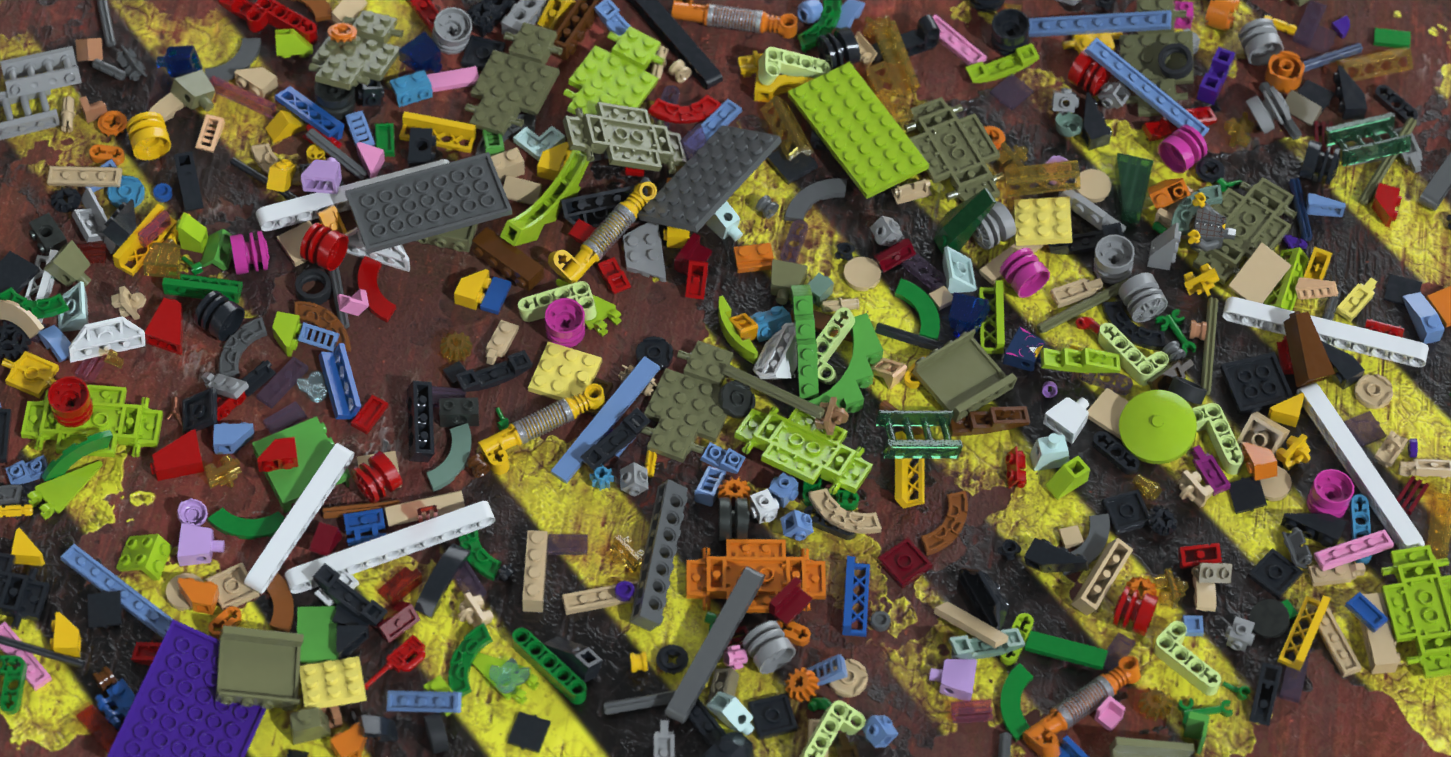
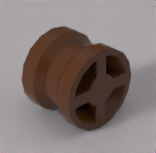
(478, 465)
(104, 678)

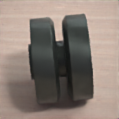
(335, 100)
(733, 519)

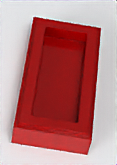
(369, 414)

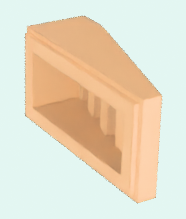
(209, 119)
(1315, 288)

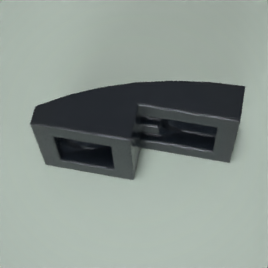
(378, 727)

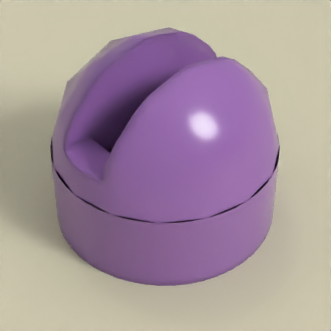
(1045, 389)

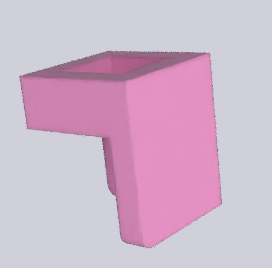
(353, 305)
(1110, 713)

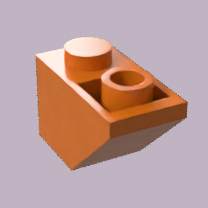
(1168, 192)
(1259, 461)
(199, 595)
(349, 742)

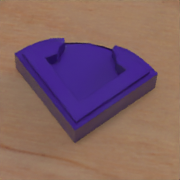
(1341, 26)
(1293, 242)

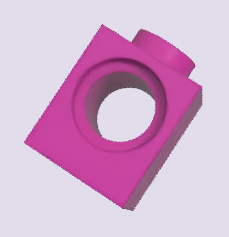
(1184, 22)

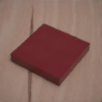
(904, 562)

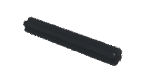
(908, 337)

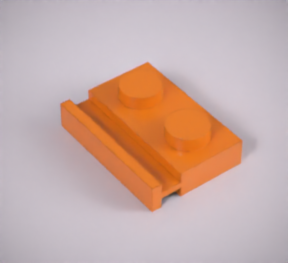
(753, 257)

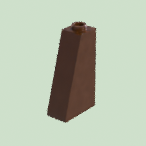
(1306, 350)

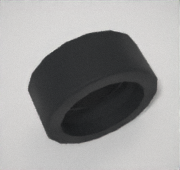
(1171, 49)
(313, 275)
(1187, 390)
(436, 733)

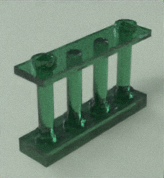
(1365, 128)
(918, 448)

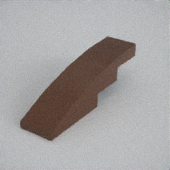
(990, 421)

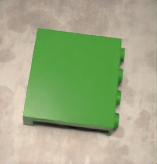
(312, 450)

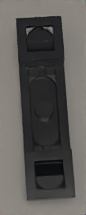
(1086, 241)
(496, 374)
(616, 440)
(440, 579)
(348, 598)

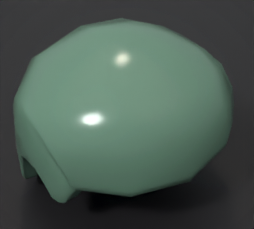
(1068, 124)

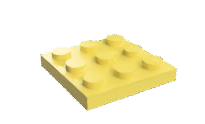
(1043, 221)
(563, 372)
(332, 683)

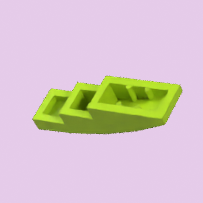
(1080, 361)

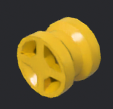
(314, 151)
(638, 662)

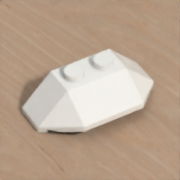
(393, 256)
(99, 337)
(778, 355)

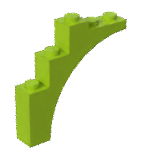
(546, 209)

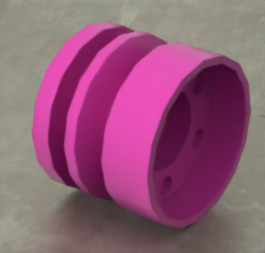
(1182, 149)
(249, 252)
(1024, 272)
(565, 322)
(1330, 493)

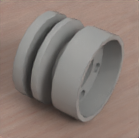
(452, 30)
(1260, 41)
(1269, 109)
(995, 227)
(1113, 259)
(1142, 297)
(768, 647)

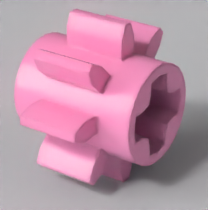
(735, 657)

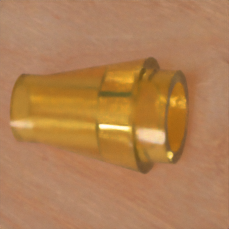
(1149, 488)

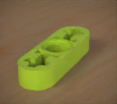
(1025, 633)

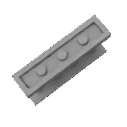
(39, 63)
(30, 122)

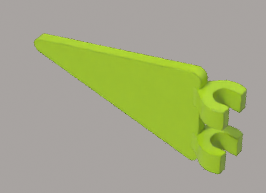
(604, 310)
(61, 490)
(483, 664)

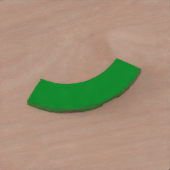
(826, 24)
(923, 305)
(41, 308)
(75, 452)
(246, 528)
(479, 558)
(464, 656)
(1011, 701)

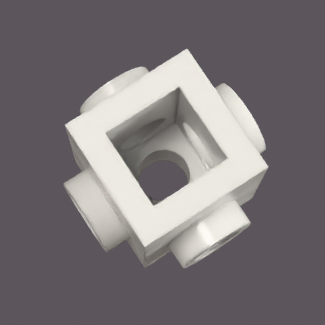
(763, 506)

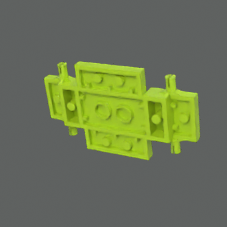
(616, 75)
(128, 423)
(803, 450)
(1421, 607)

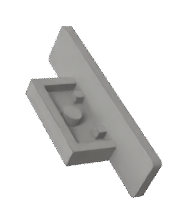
(1089, 210)
(92, 220)

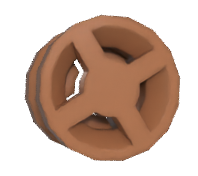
(1197, 330)

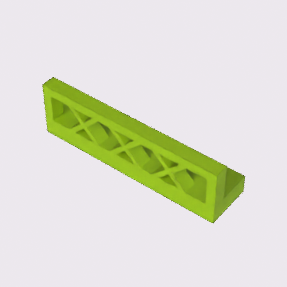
(1286, 294)
(998, 315)

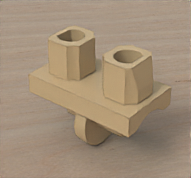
(128, 302)
(1390, 449)
(1193, 489)
(472, 612)

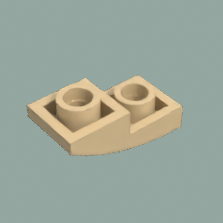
(167, 106)
(1204, 595)

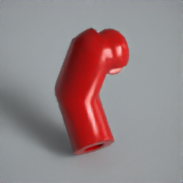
(1087, 323)

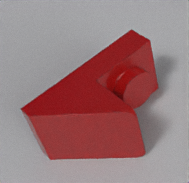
(696, 279)

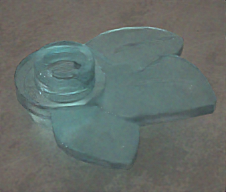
(314, 386)
(509, 674)

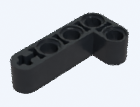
(917, 40)

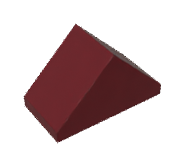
(325, 539)

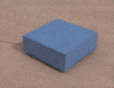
(1194, 625)

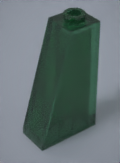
(1132, 184)

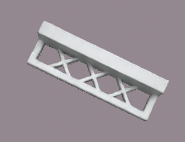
(46, 285)

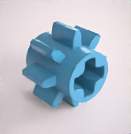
(602, 477)

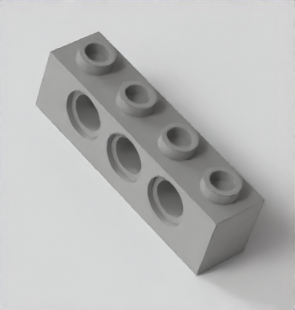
(524, 11)

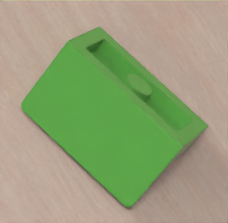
(218, 250)
(1196, 728)

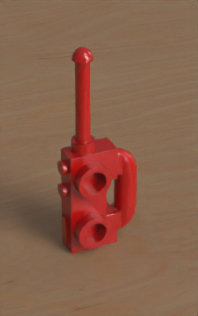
(398, 658)

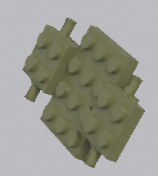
(1143, 51)
(363, 58)
(515, 80)
(625, 136)
(955, 149)
(1255, 222)
(688, 403)

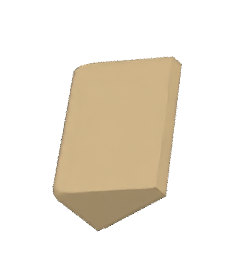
(348, 8)
(522, 190)

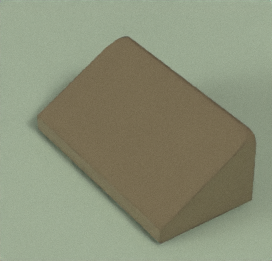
(1303, 108)
(725, 681)

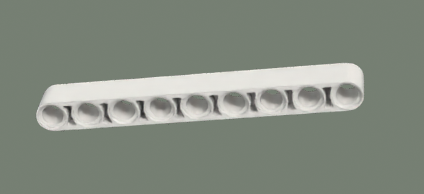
(299, 518)

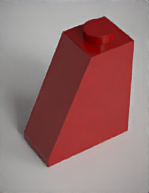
(166, 327)
(178, 458)

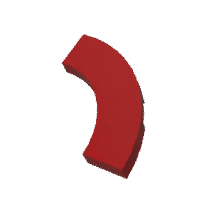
(684, 114)
(367, 281)

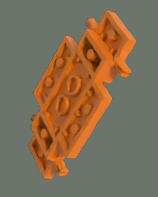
(717, 575)

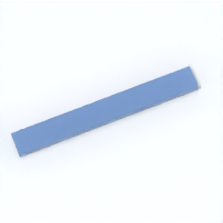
(1100, 23)
(1143, 87)
(606, 418)
(107, 581)

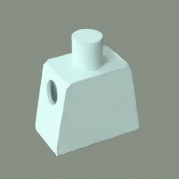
(725, 222)
(1049, 452)
(731, 712)

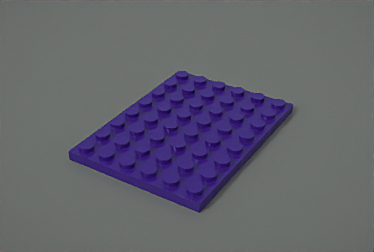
(178, 708)

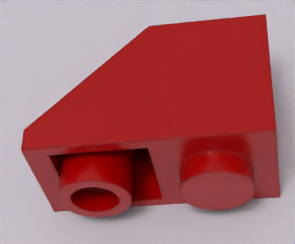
(1385, 201)
(279, 455)

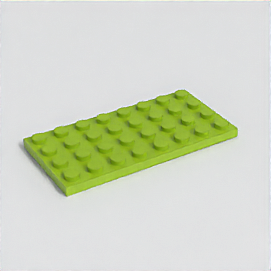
(858, 130)

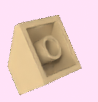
(1263, 432)

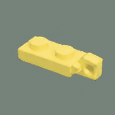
(1356, 300)

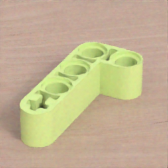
(780, 61)
(534, 306)
(1111, 338)
(832, 342)
(1230, 457)
(1206, 678)
(835, 723)

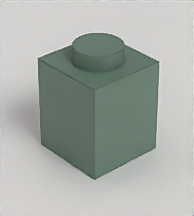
(821, 288)

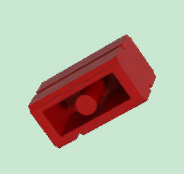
(1194, 555)

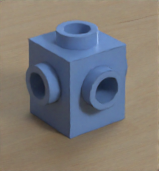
(784, 489)
(796, 525)
(879, 730)

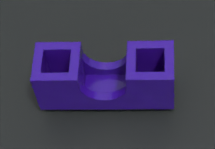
(1215, 78)

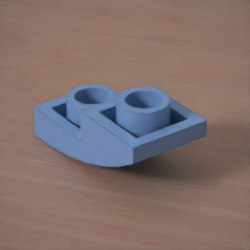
(850, 10)
(56, 341)
(722, 459)
(27, 472)

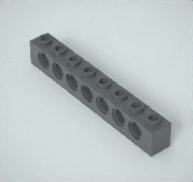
(659, 555)

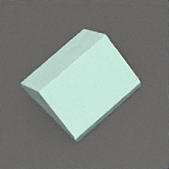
(958, 271)
(78, 314)

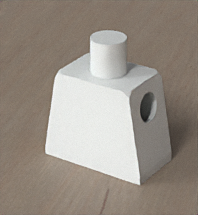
(1067, 418)

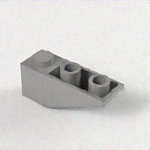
(1164, 248)

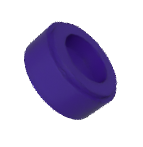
(1412, 447)
(624, 591)

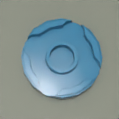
(129, 189)

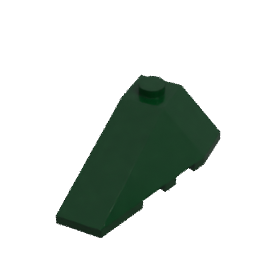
(963, 220)

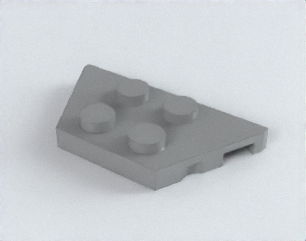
(644, 251)

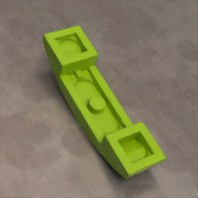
(1003, 67)
(743, 348)

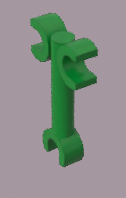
(1173, 323)
(1204, 710)

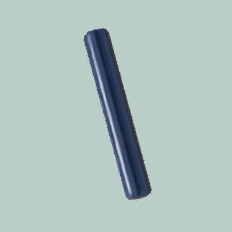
(1332, 56)
(1300, 208)

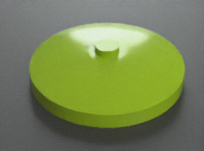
(1157, 426)

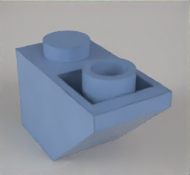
(231, 437)

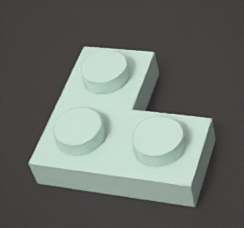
(536, 145)

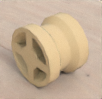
(680, 71)

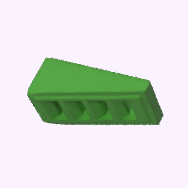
(493, 143)

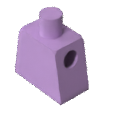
(322, 176)
(197, 545)
(956, 678)

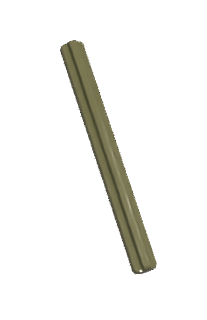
(1384, 166)
(1080, 307)
(1209, 344)
(773, 391)

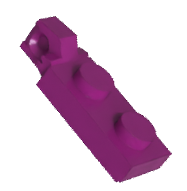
(1210, 470)

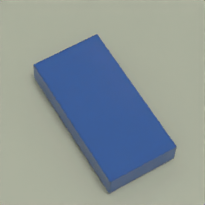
(495, 295)
(1366, 612)

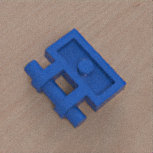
(364, 522)
(121, 696)

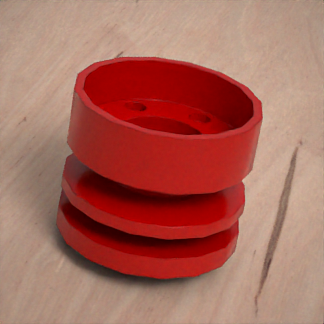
(1088, 72)
(324, 246)
(66, 393)
(377, 476)
(1135, 610)

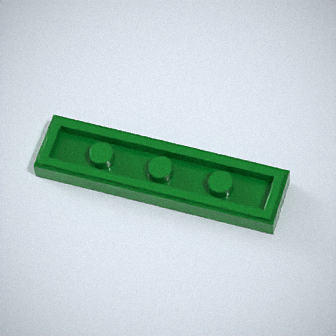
(1066, 650)

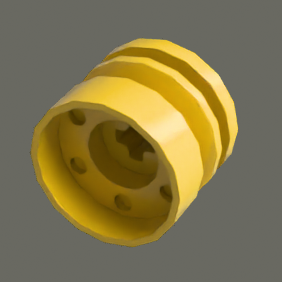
(148, 136)

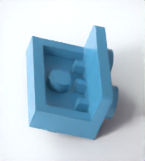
(412, 88)
(770, 322)

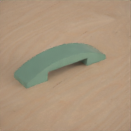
(977, 649)

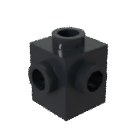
(371, 93)

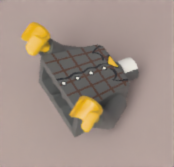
(1208, 226)

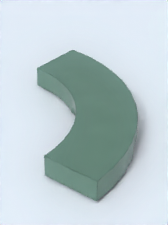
(1186, 210)
(455, 461)

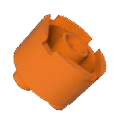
(1221, 14)
(1285, 71)

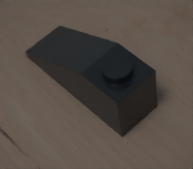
(1265, 693)

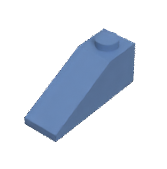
(1424, 318)

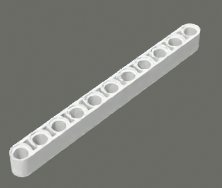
(307, 207)
(1331, 332)
(1360, 468)
(394, 545)

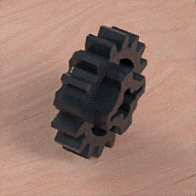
(16, 335)

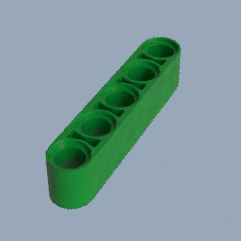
(545, 658)

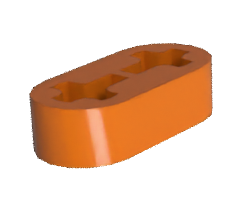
(106, 154)
(223, 619)
(793, 630)

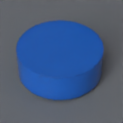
(162, 192)

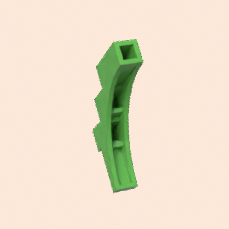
(805, 340)
(859, 373)

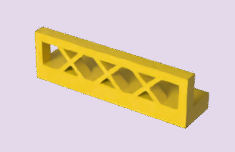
(455, 130)
(132, 244)
(903, 477)
(1311, 632)

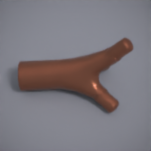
(174, 410)

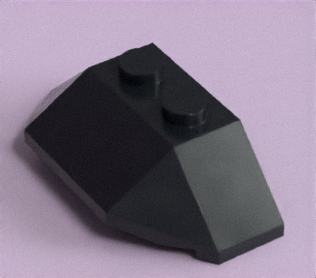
(594, 207)
(985, 596)
(731, 745)

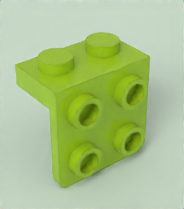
(145, 554)

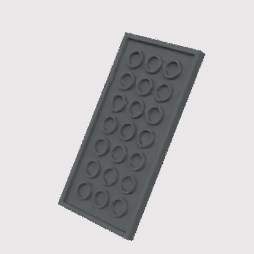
(709, 178)
(428, 202)

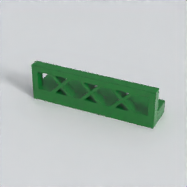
(200, 286)

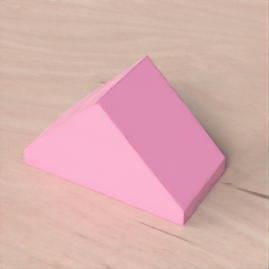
(371, 158)

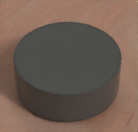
(880, 621)

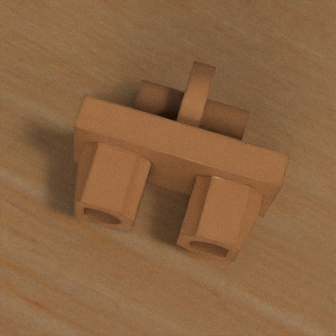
(832, 416)

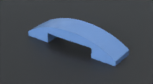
(611, 18)

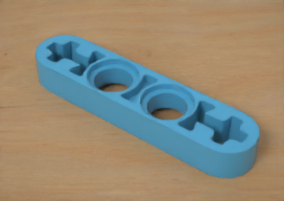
(1357, 529)

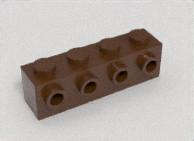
(575, 26)
(507, 259)

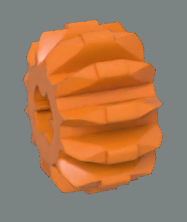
(734, 489)
(802, 692)

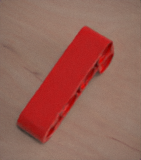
(280, 17)

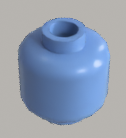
(809, 11)

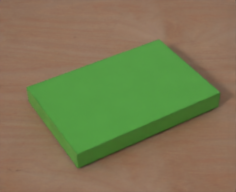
(318, 632)

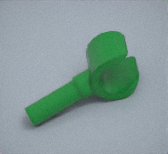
(1225, 185)
(196, 268)
(504, 422)
(710, 619)
(1238, 691)

